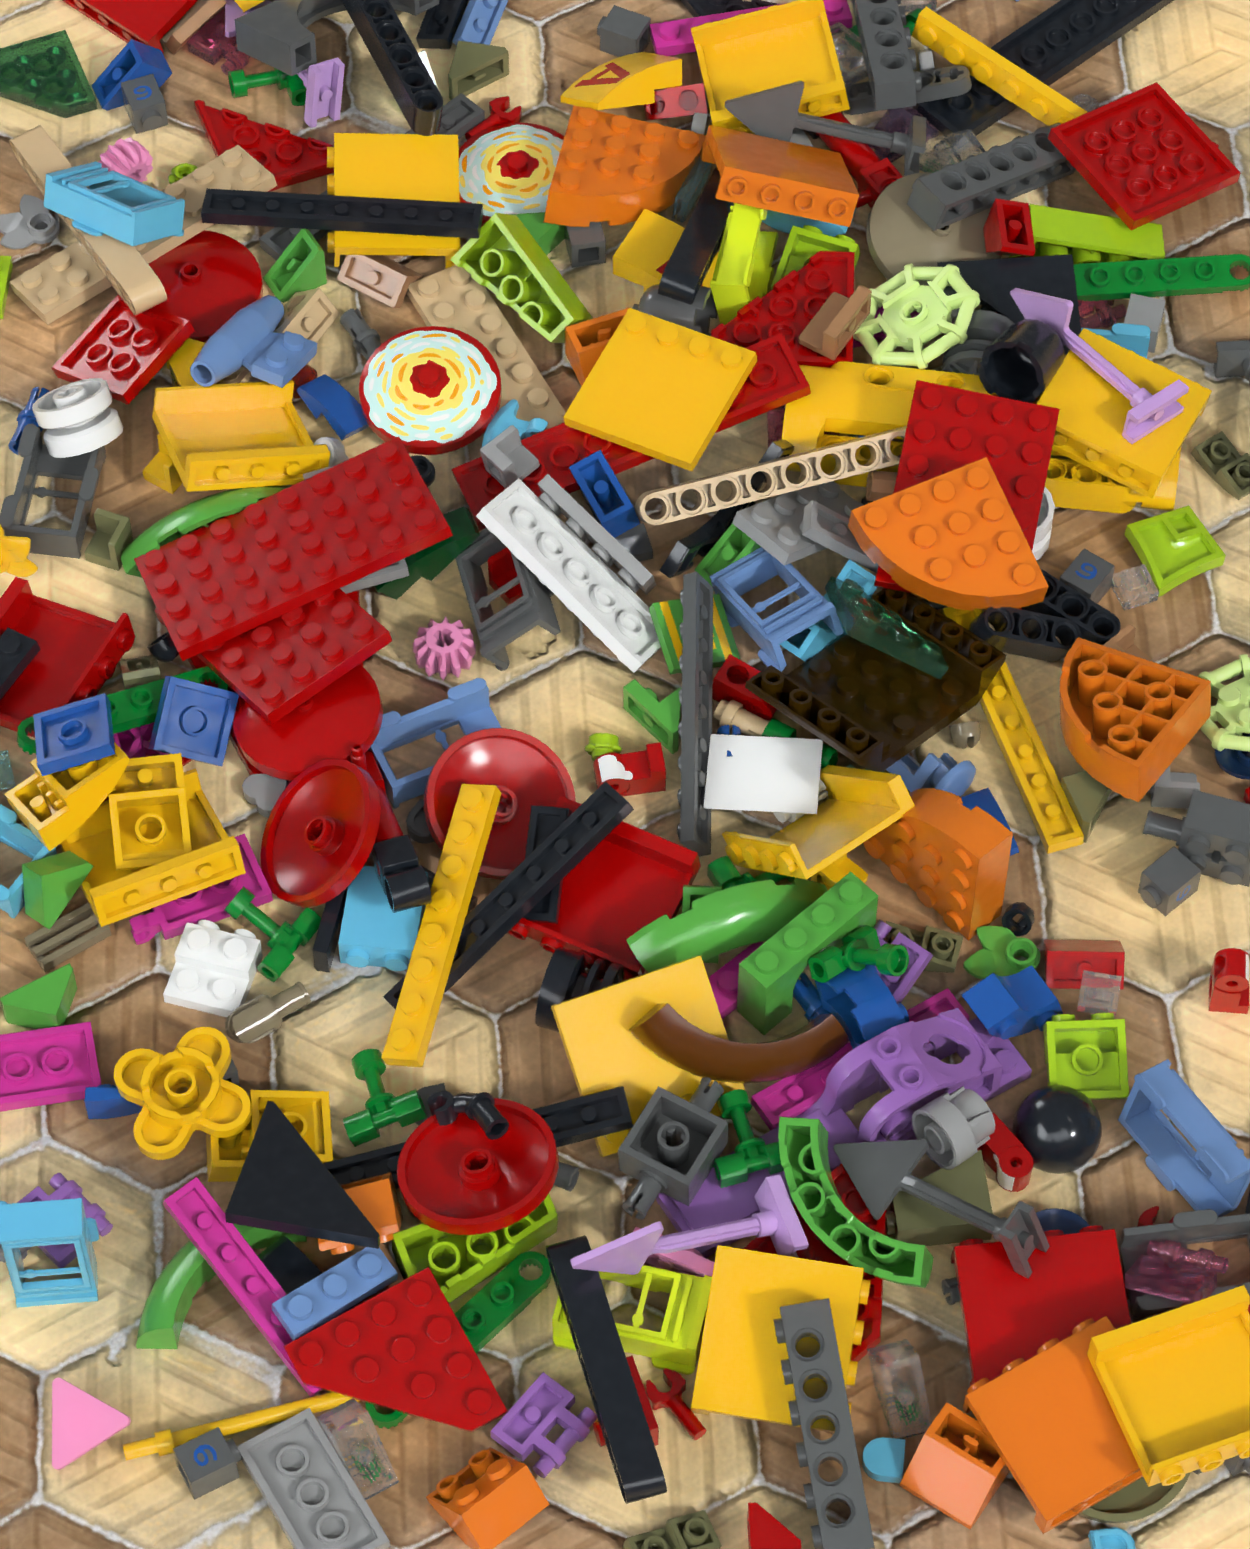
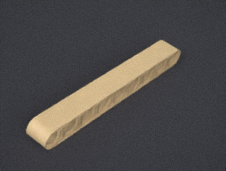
(117, 260)
(775, 475)

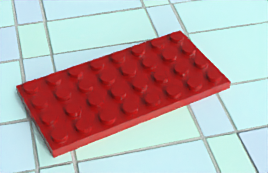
(292, 548)

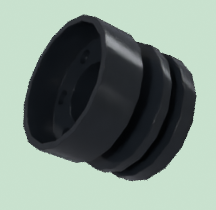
(567, 979)

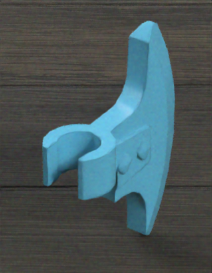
(506, 417)

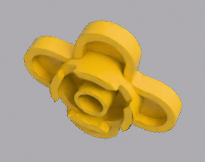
(182, 1093)

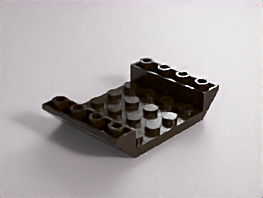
(877, 704)

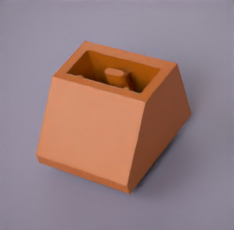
(587, 341)
(379, 1204)
(955, 1467)
(488, 1499)

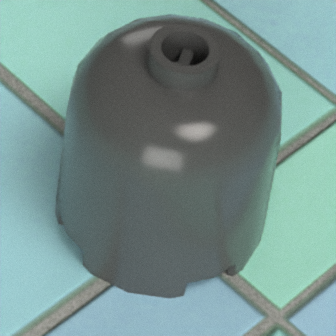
(690, 316)

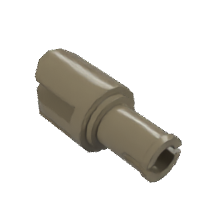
(264, 1014)

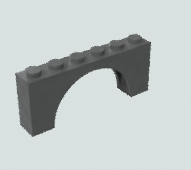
(280, 34)

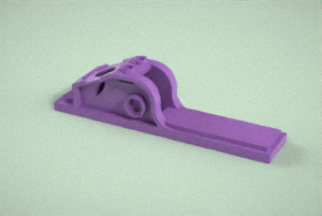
(893, 1061)

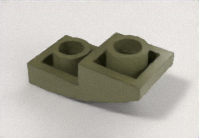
(1225, 464)
(940, 943)
(682, 1532)

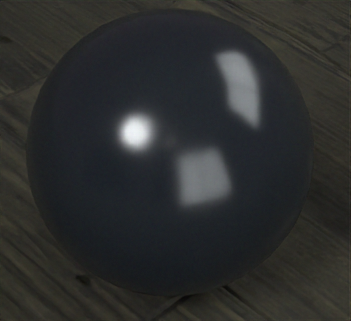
(1058, 1128)

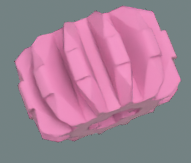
(128, 159)
(444, 648)

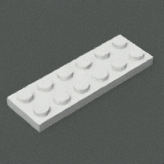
(572, 573)

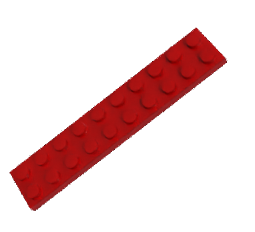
(771, 384)

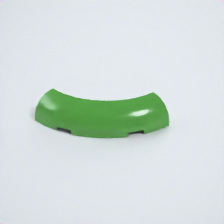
(191, 518)
(723, 922)
(812, 1188)
(178, 1284)

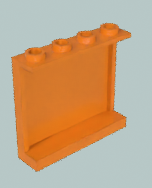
(781, 176)
(1056, 1427)

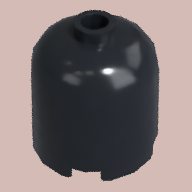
(1022, 361)

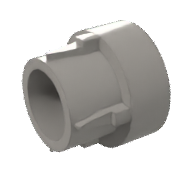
(954, 1126)

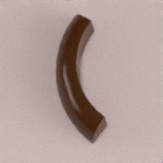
(736, 1062)

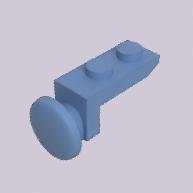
(935, 773)

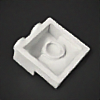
(213, 968)

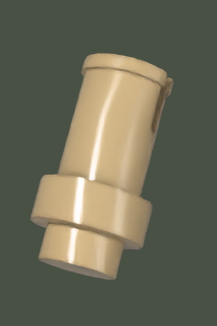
(732, 714)

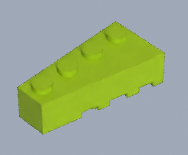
(1092, 236)
(521, 276)
(467, 1260)

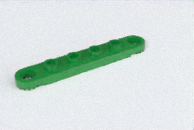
(1160, 277)
(130, 706)
(490, 1312)

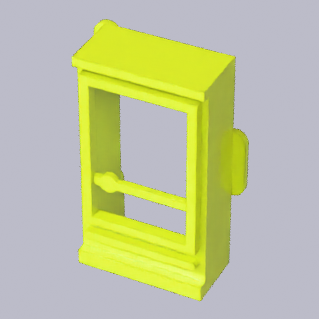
(743, 261)
(682, 1325)

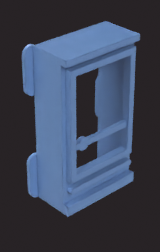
(769, 633)
(465, 705)
(1208, 1178)

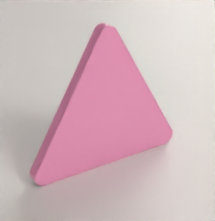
(80, 1422)

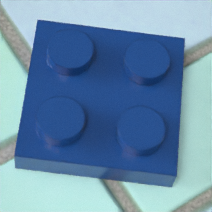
(193, 720)
(74, 734)

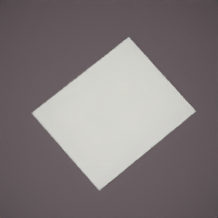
(763, 774)

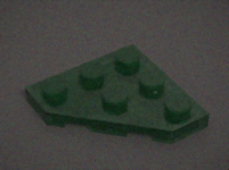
(46, 76)
(882, 628)

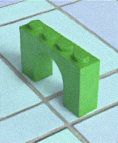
(773, 969)

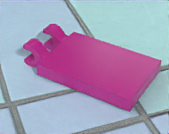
(203, 904)
(47, 1066)

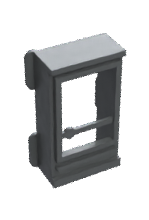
(39, 463)
(516, 619)
(1186, 1229)

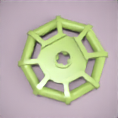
(904, 295)
(1231, 708)

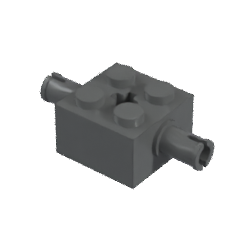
(1210, 836)
(673, 1146)

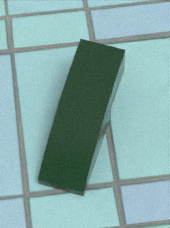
(434, 559)

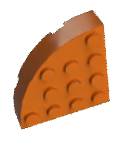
(618, 168)
(952, 541)
(1127, 715)
(949, 858)

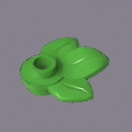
(999, 953)

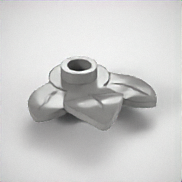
(29, 225)

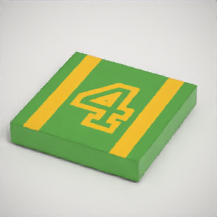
(667, 620)

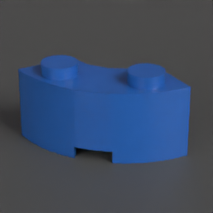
(1013, 1003)
(861, 1004)

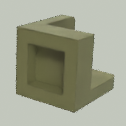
(110, 539)

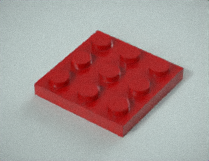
(124, 348)

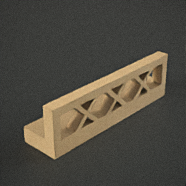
(305, 314)

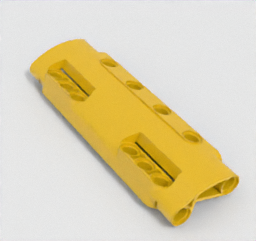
(879, 398)

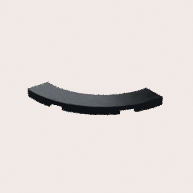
(706, 536)

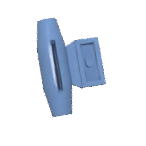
(251, 342)

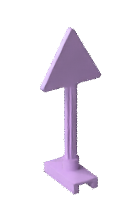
(321, 80)
(1148, 410)
(775, 1219)

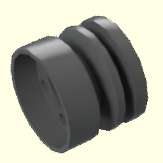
(982, 330)

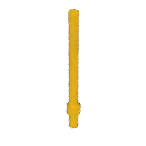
(165, 1440)

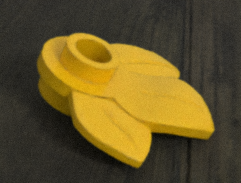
(14, 555)

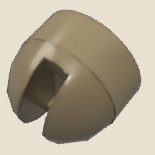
(965, 733)

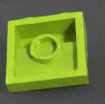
(807, 242)
(1087, 1055)

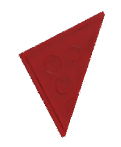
(281, 153)

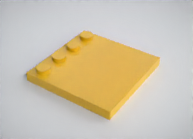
(660, 389)
(610, 1056)

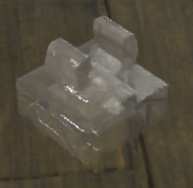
(1134, 587)
(1099, 992)

